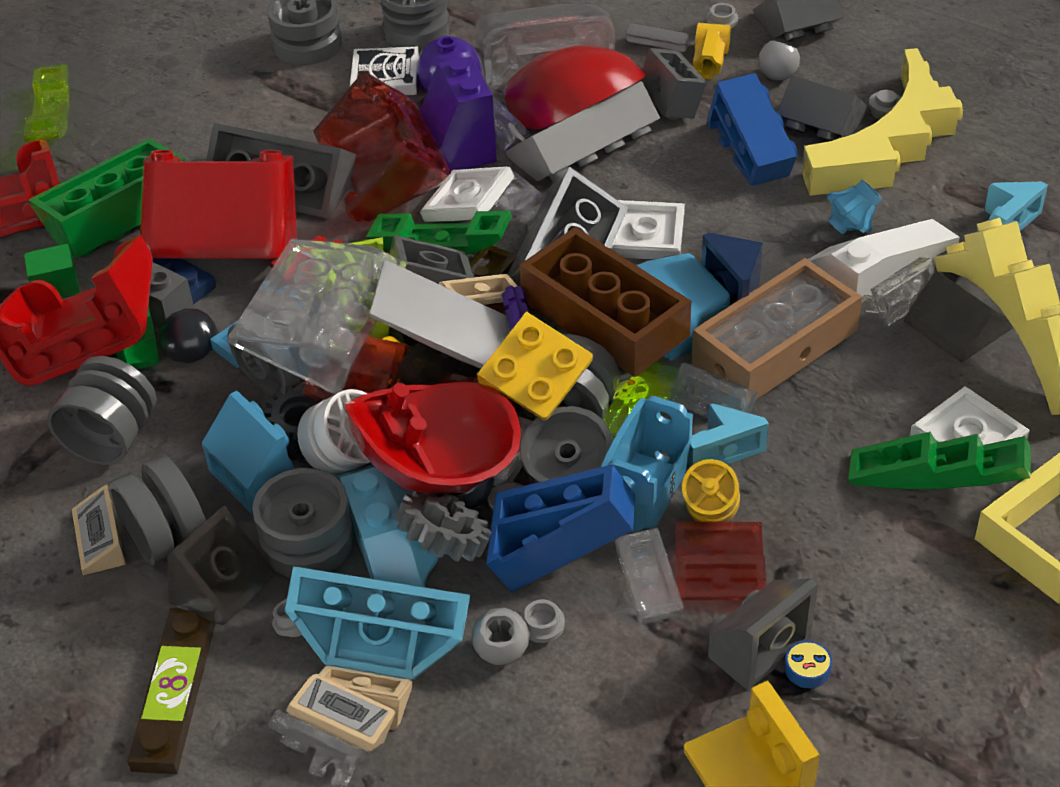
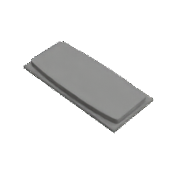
(437, 315)

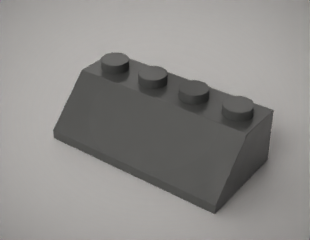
(320, 170)
(570, 204)

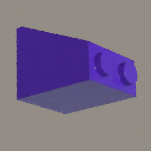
(461, 114)

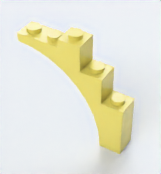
(894, 139)
(1024, 292)

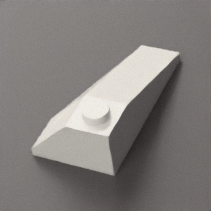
(875, 257)

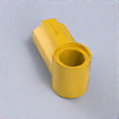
(710, 46)

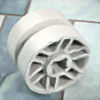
(327, 436)

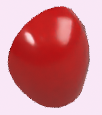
(567, 83)
(436, 434)

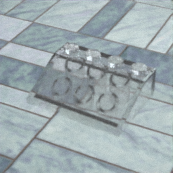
(314, 310)

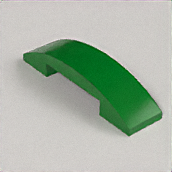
(472, 237)

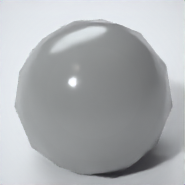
(778, 60)
(500, 636)

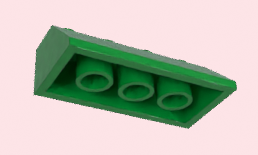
(97, 202)

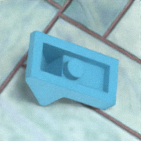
(1016, 201)
(729, 436)

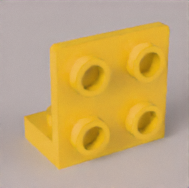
(535, 366)
(757, 749)

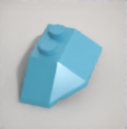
(386, 551)
(375, 622)

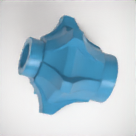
(854, 208)

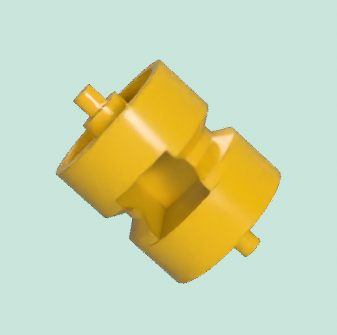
(711, 491)

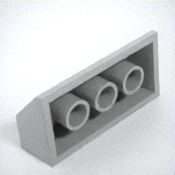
(585, 133)

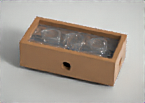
(777, 328)

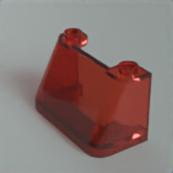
(391, 146)

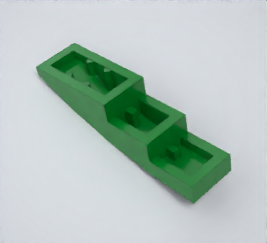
(929, 464)

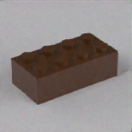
(606, 300)

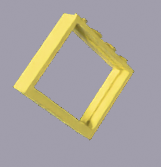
(998, 524)

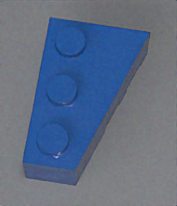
(752, 129)
(556, 523)

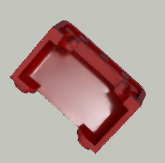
(34, 177)
(218, 206)
(54, 336)

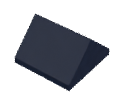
(733, 263)

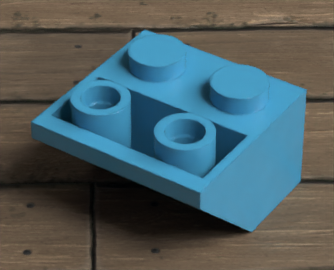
(245, 449)

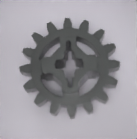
(443, 525)

